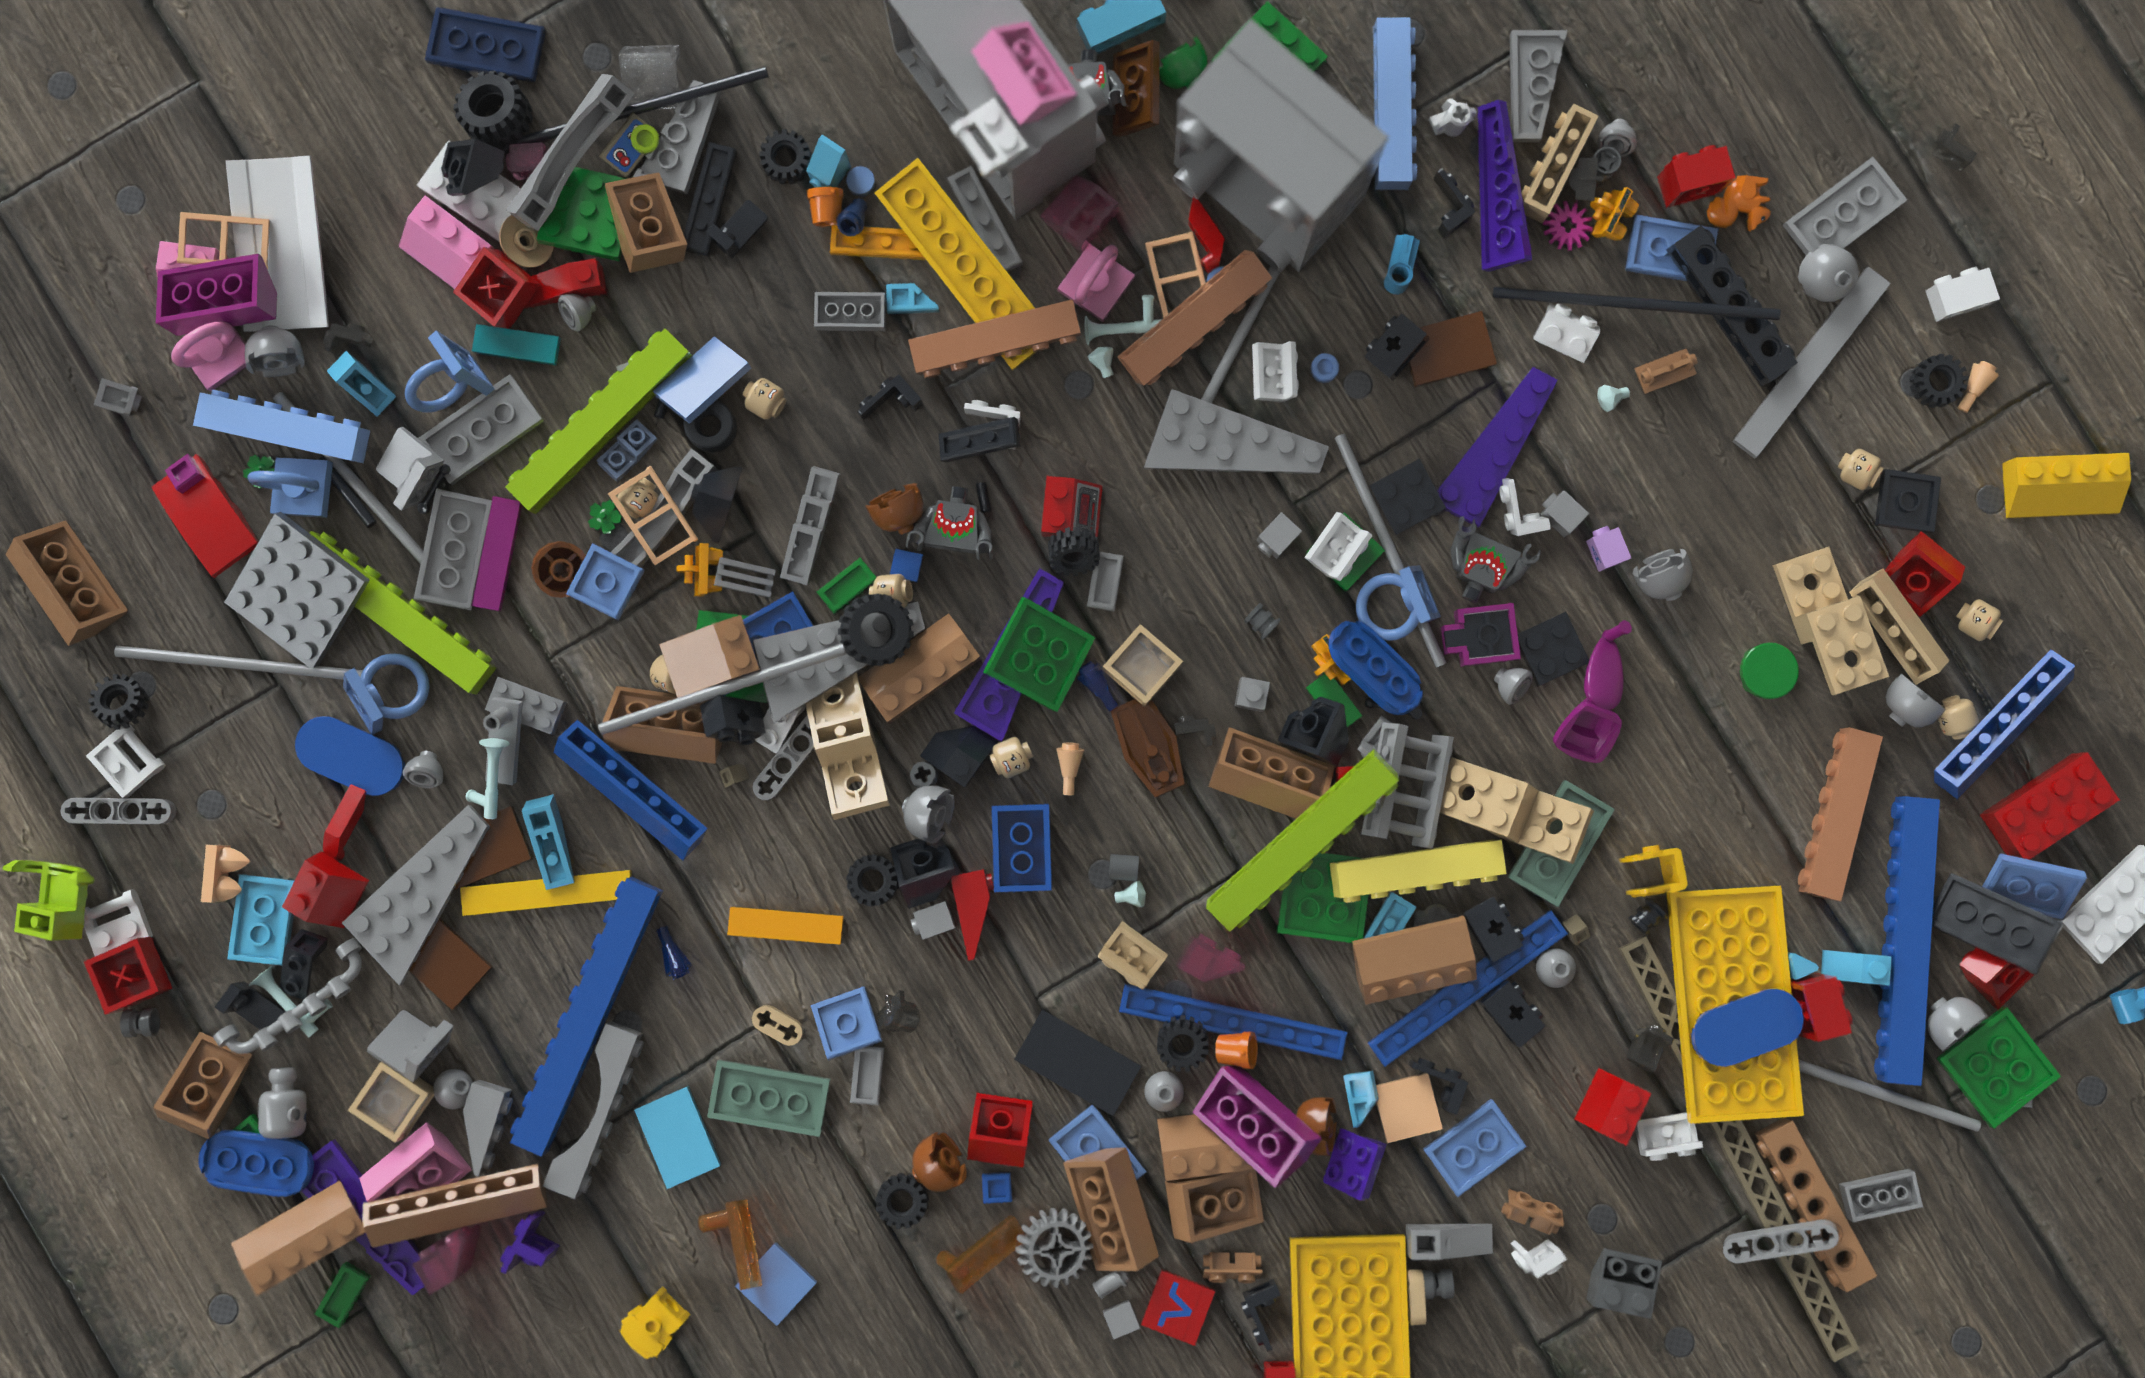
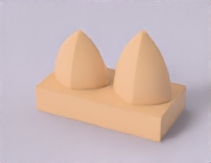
(217, 864)

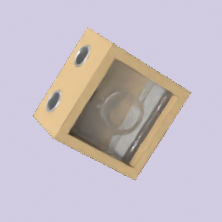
(1142, 665)
(392, 1102)

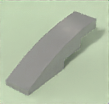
(810, 525)

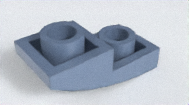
(627, 451)

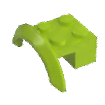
(60, 903)

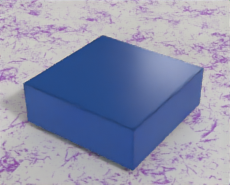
(907, 564)
(996, 1187)

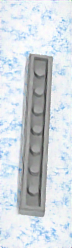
(1811, 363)

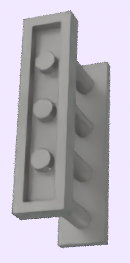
(1391, 747)

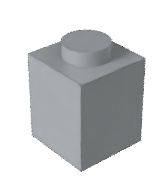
(1563, 512)
(1278, 536)
(1252, 694)
(933, 920)

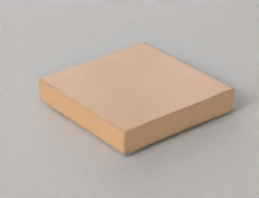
(1407, 1107)

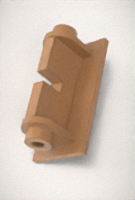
(1666, 370)
(1545, 1215)
(1220, 1269)

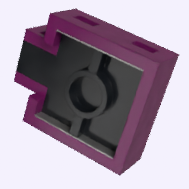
(1482, 635)

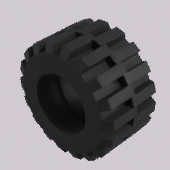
(482, 95)
(899, 636)

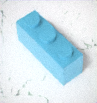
(1118, 22)

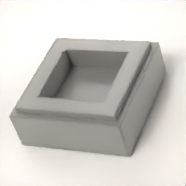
(1121, 1319)

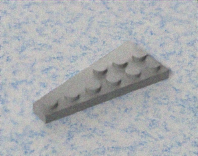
(1217, 439)
(801, 686)
(409, 904)

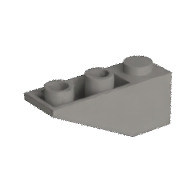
(483, 1120)
(1447, 1240)

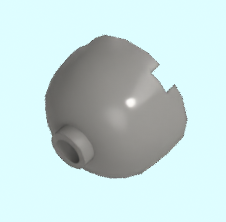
(1828, 273)
(273, 352)
(1664, 574)
(1911, 704)
(927, 811)
(1953, 1020)

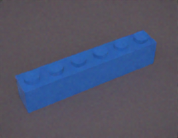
(2004, 724)
(630, 790)

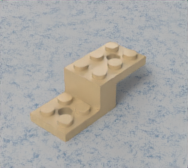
(1831, 621)
(847, 750)
(1514, 810)

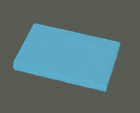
(259, 921)
(677, 1137)

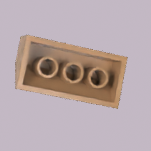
(65, 581)
(928, 665)
(669, 735)
(1269, 774)
(1414, 960)
(1194, 1149)
(1112, 1210)
(298, 1238)

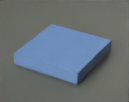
(605, 581)
(846, 1023)
(782, 1284)

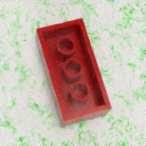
(2050, 806)

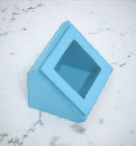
(1800, 966)

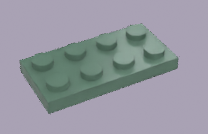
(1551, 876)
(768, 1098)

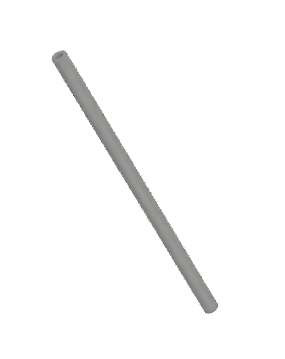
(1238, 340)
(365, 494)
(1384, 537)
(230, 662)
(721, 689)
(1889, 1096)

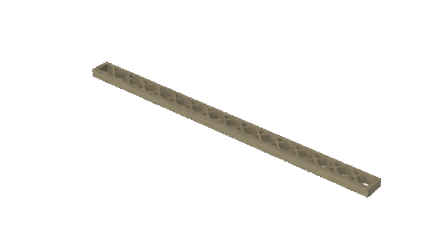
(1756, 1163)

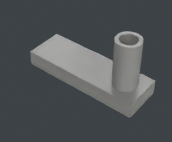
(505, 724)

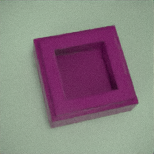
(184, 473)

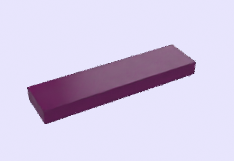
(497, 554)

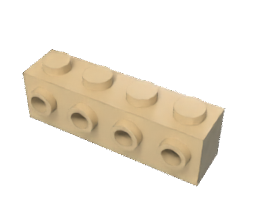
(1558, 162)
(1900, 627)

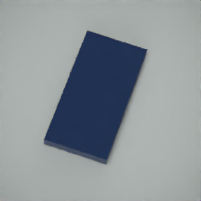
(485, 44)

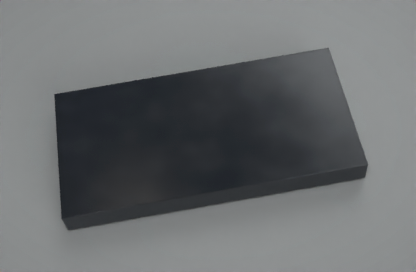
(1994, 923)
(1077, 1062)

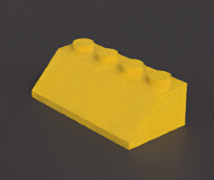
(2066, 485)

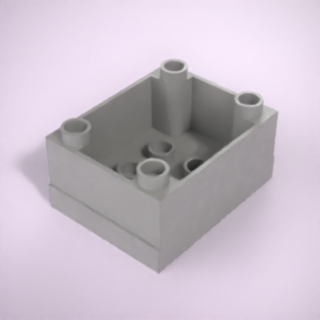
(937, 48)
(1274, 147)

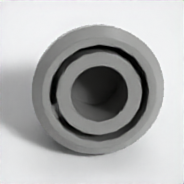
(1619, 136)
(576, 310)
(1513, 683)
(424, 770)
(1555, 968)
(452, 1088)
(1164, 1091)

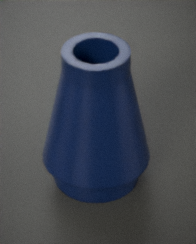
(852, 218)

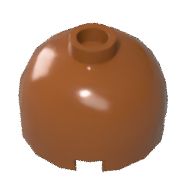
(897, 509)
(556, 567)
(1317, 1116)
(937, 1163)

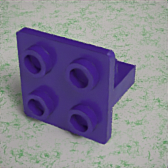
(1354, 1164)
(528, 1246)

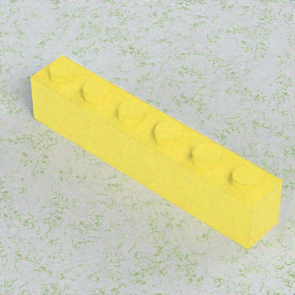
(1417, 869)

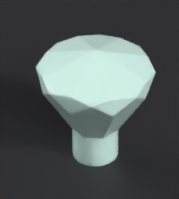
(1102, 359)
(1610, 397)
(1133, 894)

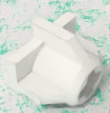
(1453, 118)

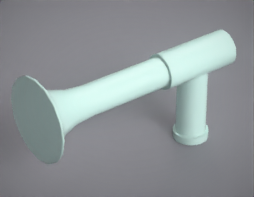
(1094, 330)
(490, 799)
(267, 982)

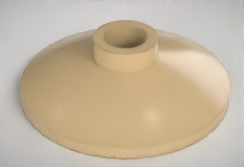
(525, 256)

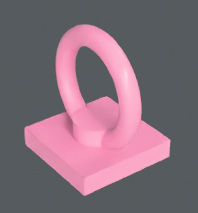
(1096, 281)
(213, 353)

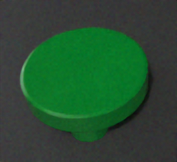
(1769, 671)

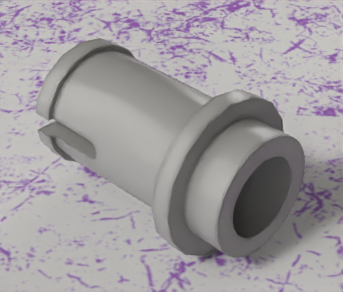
(1111, 1282)

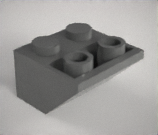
(1624, 1283)

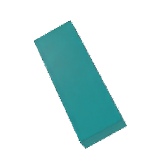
(516, 344)

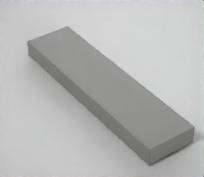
(984, 217)

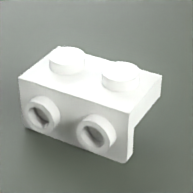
(1567, 332)
(1275, 371)
(1338, 547)
(1667, 1135)
(1540, 1259)

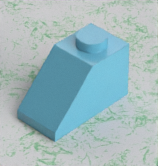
(827, 164)
(361, 383)
(1857, 967)

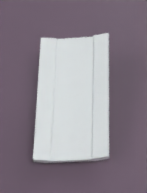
(286, 196)

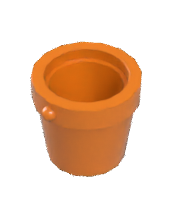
(825, 205)
(1237, 1049)

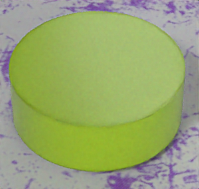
(645, 139)

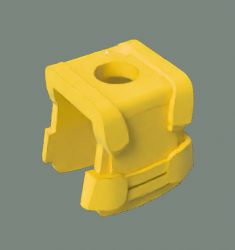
(1671, 866)
(650, 1326)

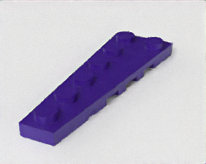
(1501, 202)
(1480, 472)
(989, 702)
(334, 1165)

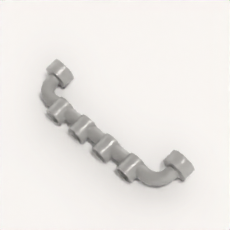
(290, 1020)

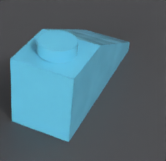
(548, 841)

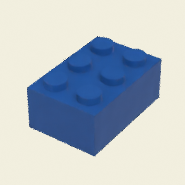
(1021, 848)

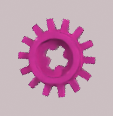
(1558, 232)

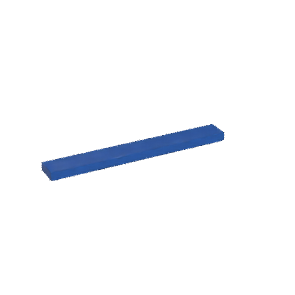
(1455, 998)
(1233, 1020)

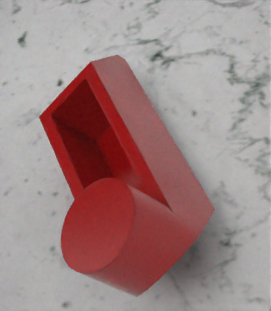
(1207, 234)
(344, 822)

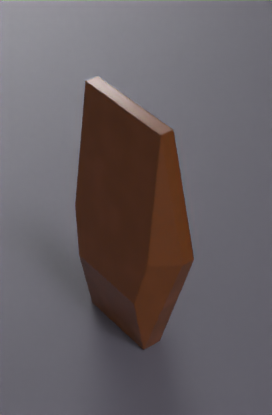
(1149, 746)

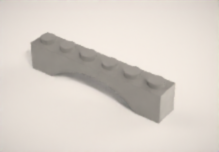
(546, 182)
(679, 487)
(615, 1054)

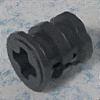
(1647, 916)

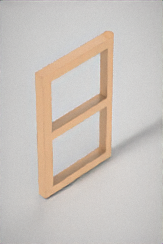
(224, 234)
(1158, 282)
(671, 504)

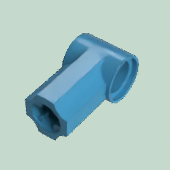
(1401, 263)
(2129, 1005)

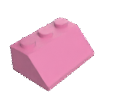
(1023, 72)
(440, 242)
(416, 1164)

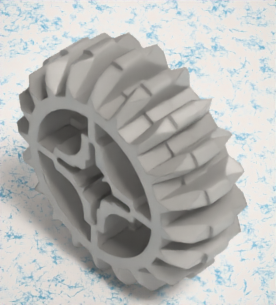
(1077, 1248)

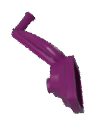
(1592, 725)

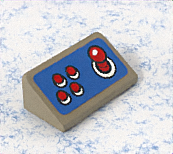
(619, 152)

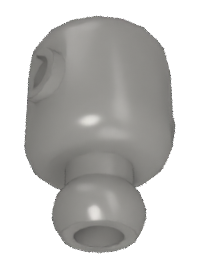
(283, 1108)

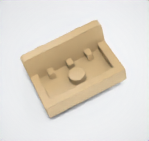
(1132, 955)

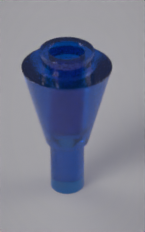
(1094, 679)
(675, 961)

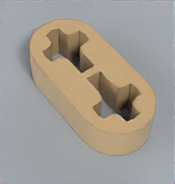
(781, 1019)
(1416, 1297)

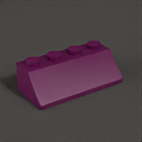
(215, 291)
(1256, 1124)

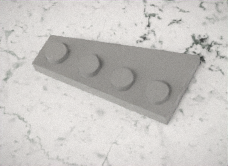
(1532, 79)
(682, 142)

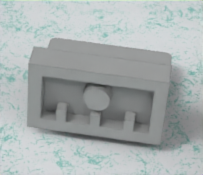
(409, 467)
(410, 1044)

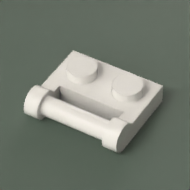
(997, 132)
(118, 766)
(120, 930)

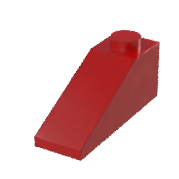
(577, 277)
(972, 903)

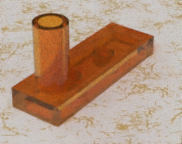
(739, 1222)
(982, 1255)

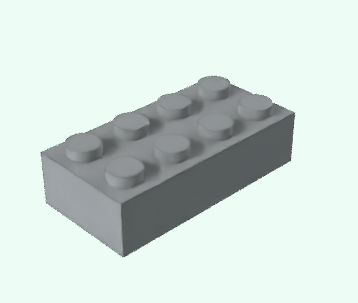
(850, 311)
(538, 709)
(1880, 1195)

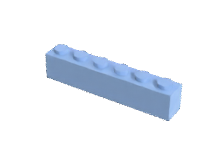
(1393, 101)
(282, 427)

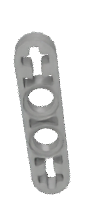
(787, 750)
(118, 811)
(1781, 1246)

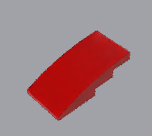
(208, 520)

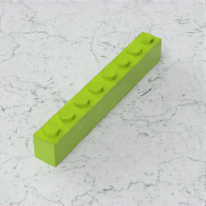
(597, 422)
(416, 629)
(1302, 840)

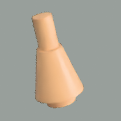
(1980, 378)
(1069, 760)

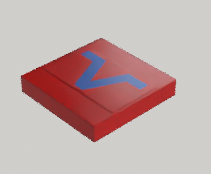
(1177, 1307)

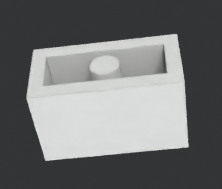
(1962, 294)

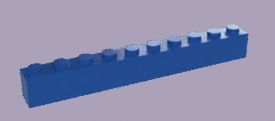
(1907, 940)
(586, 1016)

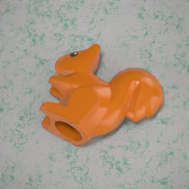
(1740, 196)

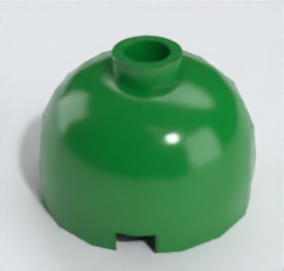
(1183, 65)

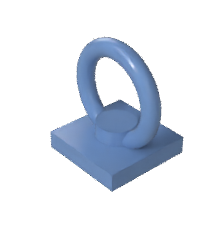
(458, 365)
(297, 486)
(1415, 595)
(369, 702)

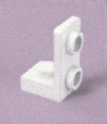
(981, 408)
(1531, 522)
(777, 732)

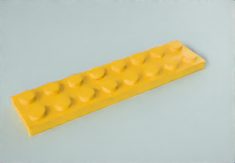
(953, 248)

